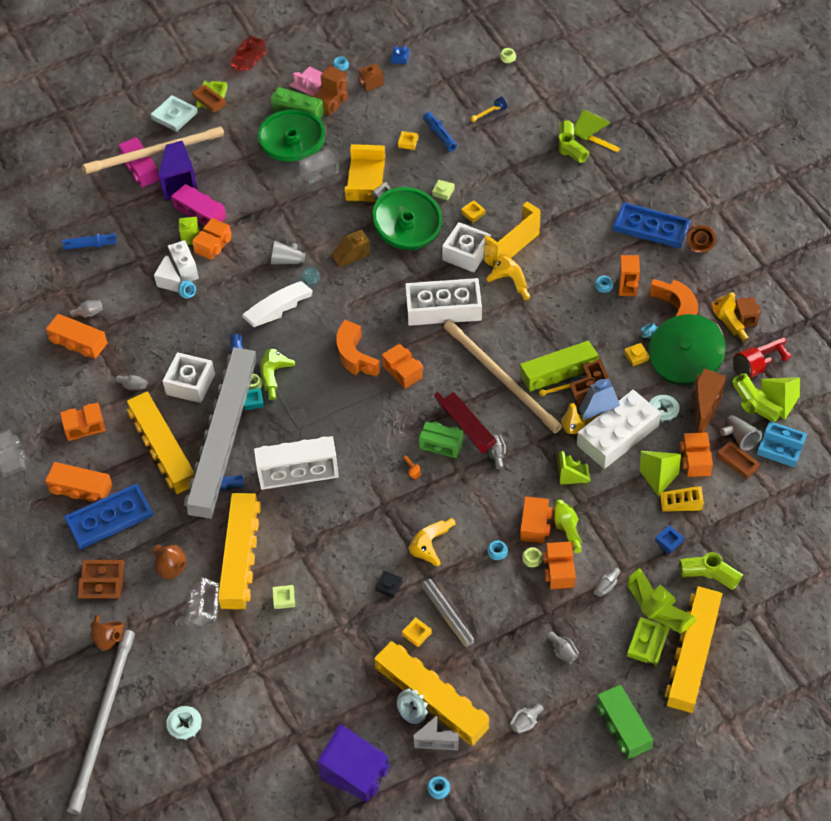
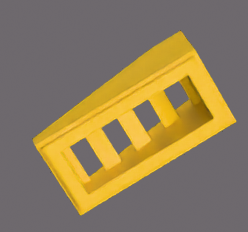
(689, 493)

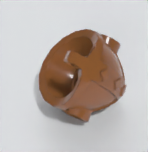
(701, 238)
(169, 561)
(106, 634)

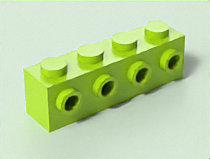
(557, 366)

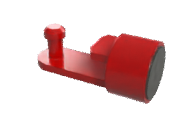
(752, 360)

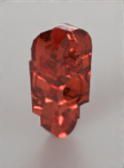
(249, 53)

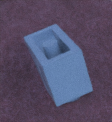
(599, 399)

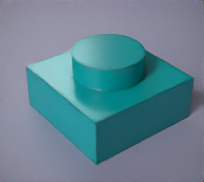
(254, 399)

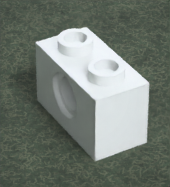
(183, 261)

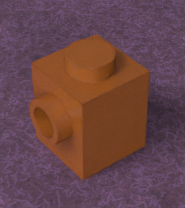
(370, 77)
(747, 311)

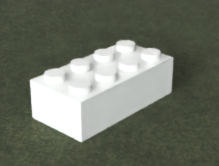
(443, 301)
(618, 429)
(296, 462)

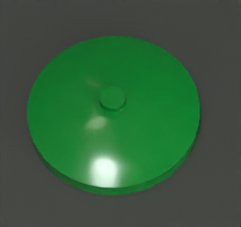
(291, 135)
(407, 218)
(685, 348)

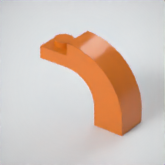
(676, 294)
(354, 361)

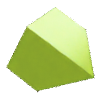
(589, 124)
(782, 392)
(659, 469)
(571, 471)

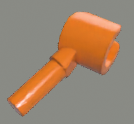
(414, 472)

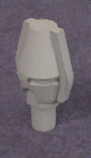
(87, 309)
(132, 382)
(497, 451)
(606, 582)
(563, 647)
(525, 719)

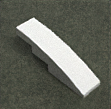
(274, 305)

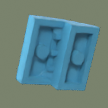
(782, 444)

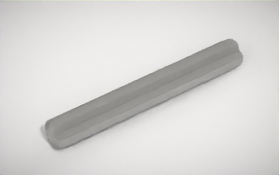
(447, 613)

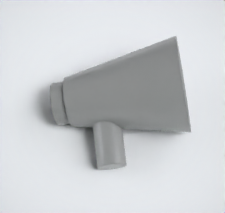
(286, 255)
(744, 434)

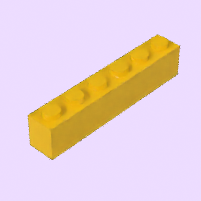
(161, 441)
(238, 551)
(694, 651)
(442, 699)

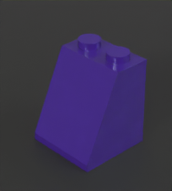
(176, 170)
(352, 764)

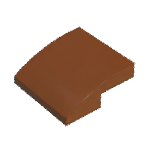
(101, 579)

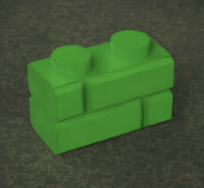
(441, 439)

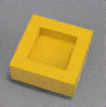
(408, 140)
(473, 211)
(636, 354)
(416, 632)

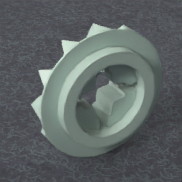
(666, 402)
(406, 709)
(185, 713)

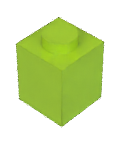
(188, 229)

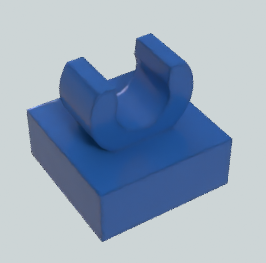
(400, 55)
(669, 539)

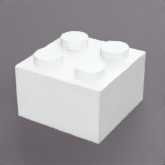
(464, 247)
(189, 377)

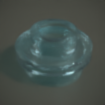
(311, 275)

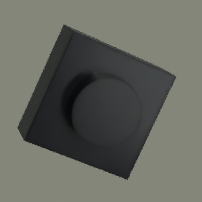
(388, 584)

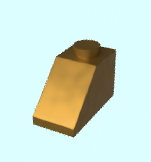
(351, 248)

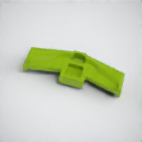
(658, 603)

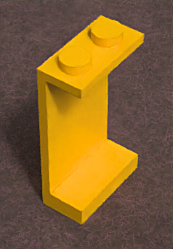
(365, 172)
(516, 238)

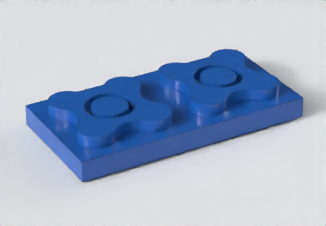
(651, 225)
(108, 516)

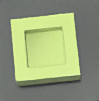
(443, 190)
(283, 597)

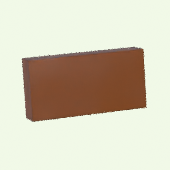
(209, 98)
(738, 460)

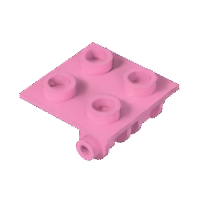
(307, 82)

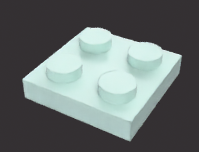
(174, 113)

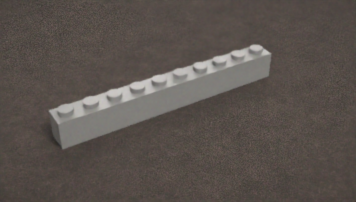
(221, 433)

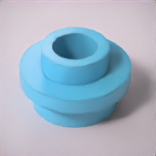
(341, 63)
(604, 284)
(191, 289)
(648, 330)
(497, 545)
(438, 781)

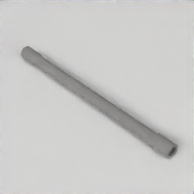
(79, 793)

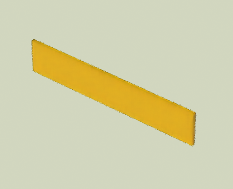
(604, 143)

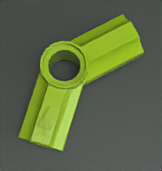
(568, 145)
(755, 400)
(721, 571)

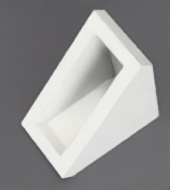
(166, 276)

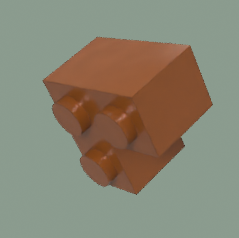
(333, 89)
(594, 372)

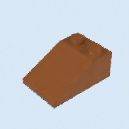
(707, 396)

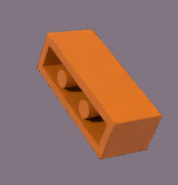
(76, 336)
(78, 482)

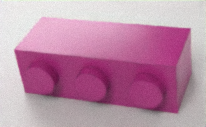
(142, 169)
(197, 205)

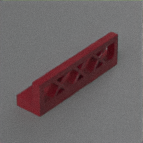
(466, 421)

